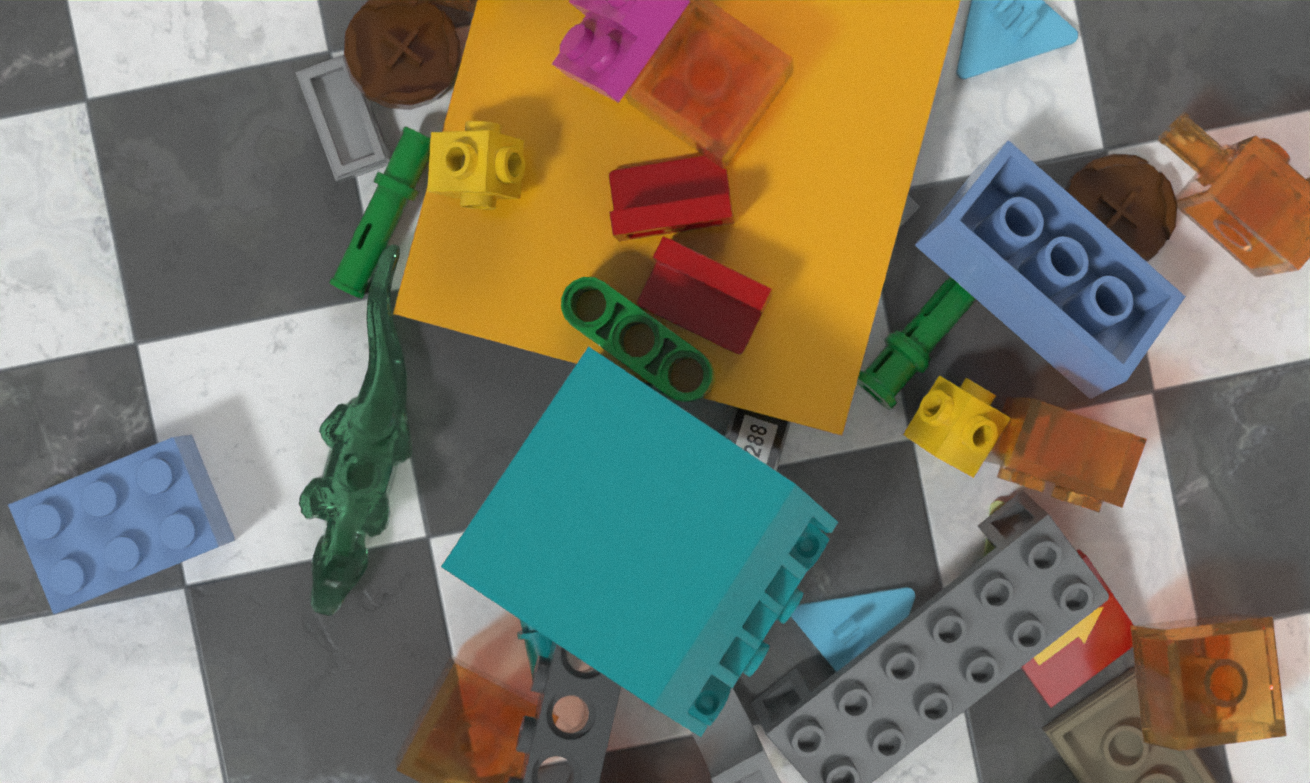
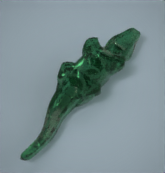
(365, 447)

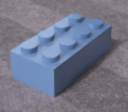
(1051, 271)

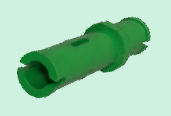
(383, 213)

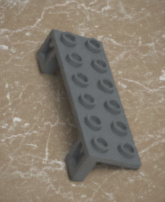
(938, 655)

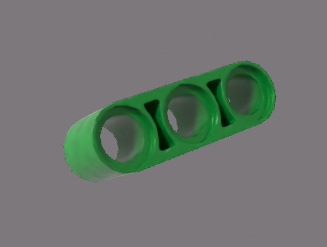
(610, 333)

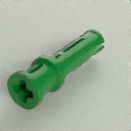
(910, 349)

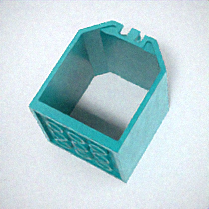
(643, 543)

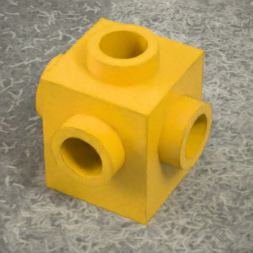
(476, 165)
(957, 424)

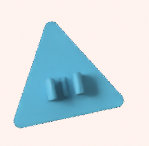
(1008, 33)
(851, 624)

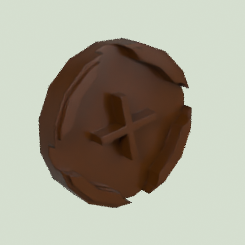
(401, 52)
(1128, 200)

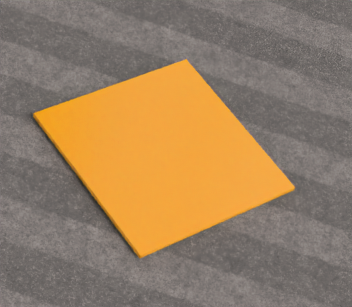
(808, 189)

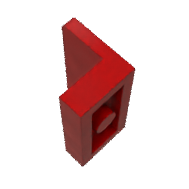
(669, 198)
(704, 296)

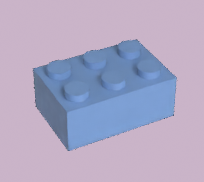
(121, 522)

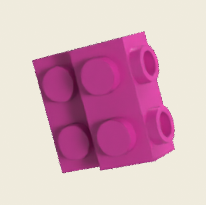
(615, 41)

